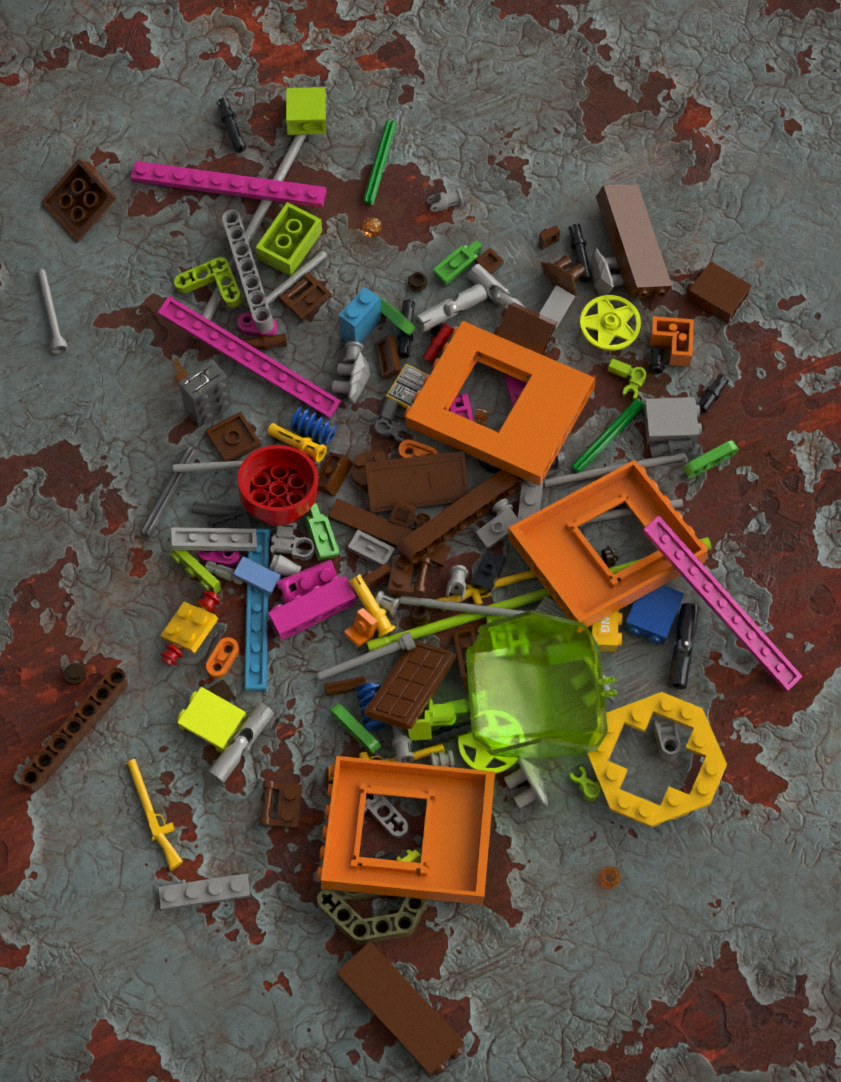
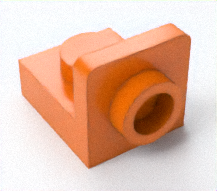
(362, 628)

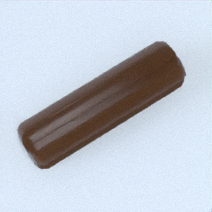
(343, 685)

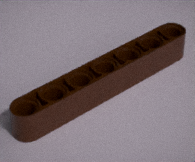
(458, 516)
(72, 740)

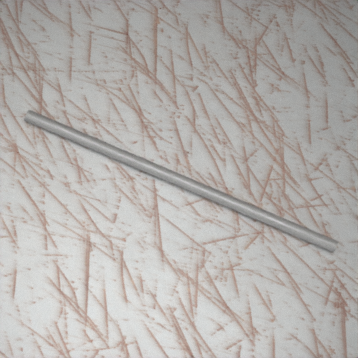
(256, 221)

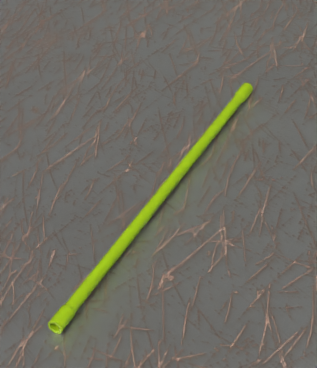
(469, 617)

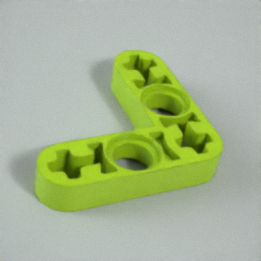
(219, 276)

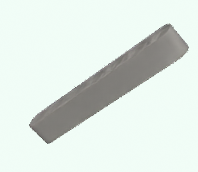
(250, 278)

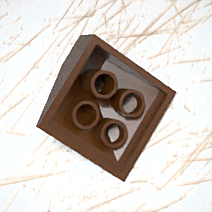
(79, 198)

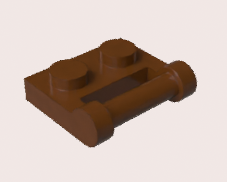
(309, 300)
(402, 574)
(288, 805)

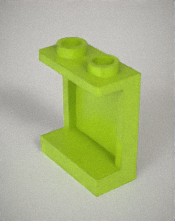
(306, 110)

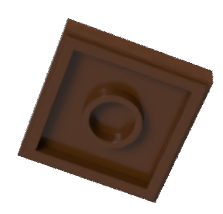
(233, 438)

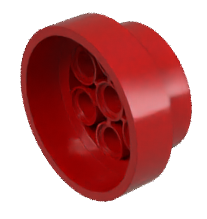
(260, 483)

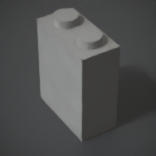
(671, 419)

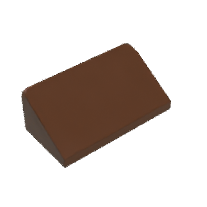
(333, 473)

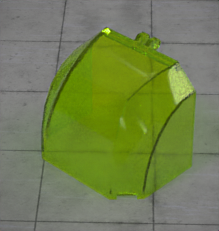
(537, 687)

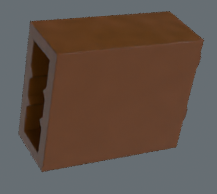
(718, 292)
(526, 328)

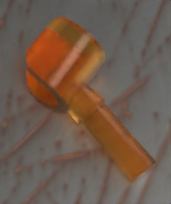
(182, 373)
(482, 415)

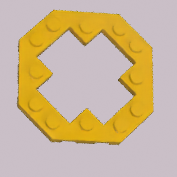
(675, 802)

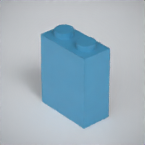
(360, 316)

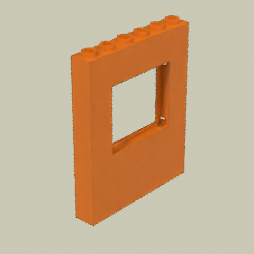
(536, 422)
(572, 567)
(453, 837)

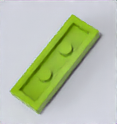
(195, 569)

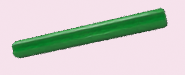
(379, 162)
(607, 436)

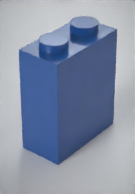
(654, 614)

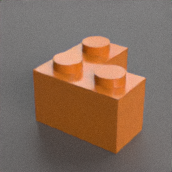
(677, 335)

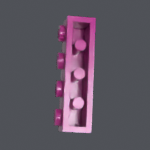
(312, 607)

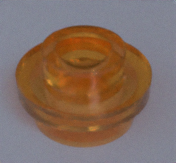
(609, 870)

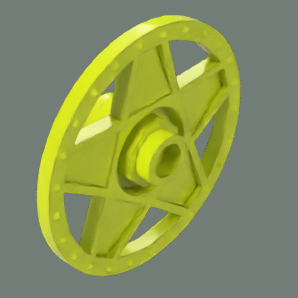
(610, 322)
(482, 757)

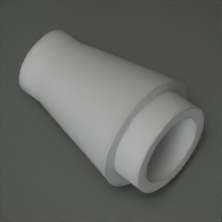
(284, 566)

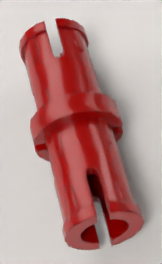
(438, 343)

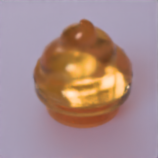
(371, 227)

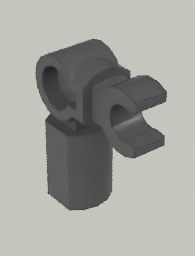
(383, 428)

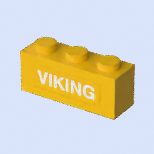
(606, 632)

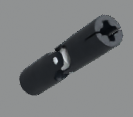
(685, 633)

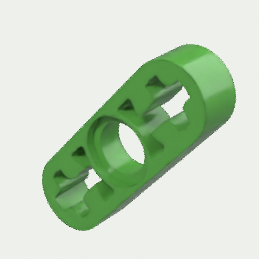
(396, 317)
(710, 459)
(354, 728)

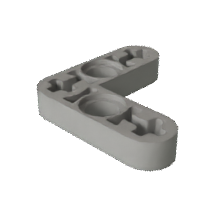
(379, 801)

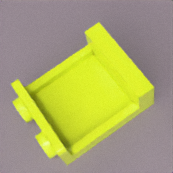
(211, 718)

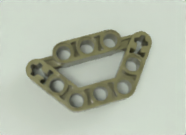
(369, 924)

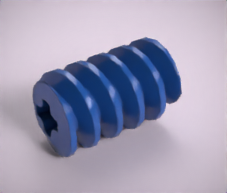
(312, 428)
(365, 695)

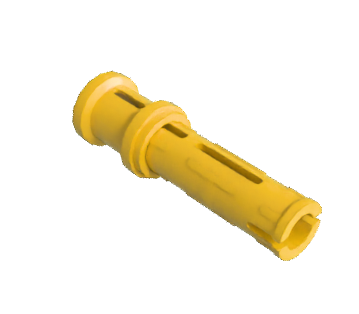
(305, 444)
(383, 625)

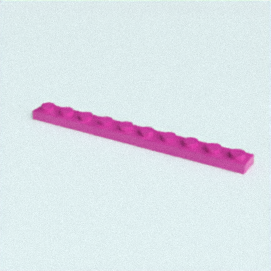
(229, 184)
(249, 357)
(722, 603)

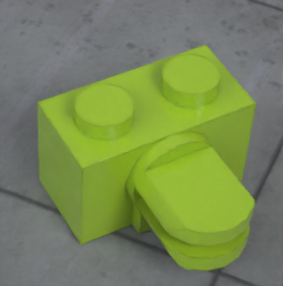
(432, 716)

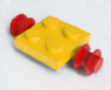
(189, 627)

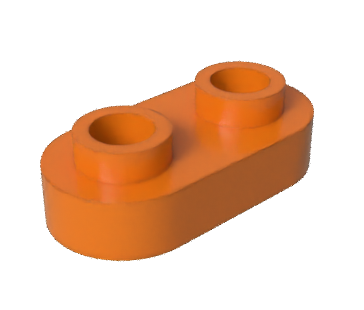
(417, 448)
(221, 658)

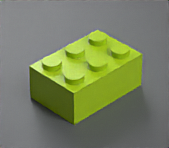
(289, 239)

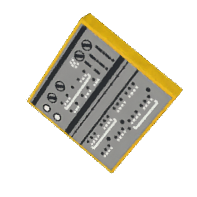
(406, 386)

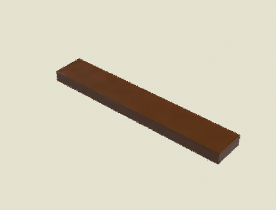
(379, 528)

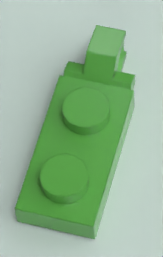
(457, 262)
(321, 534)

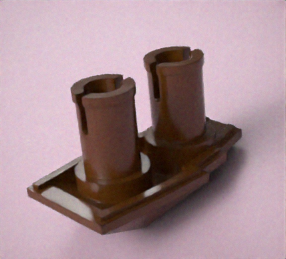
(562, 278)

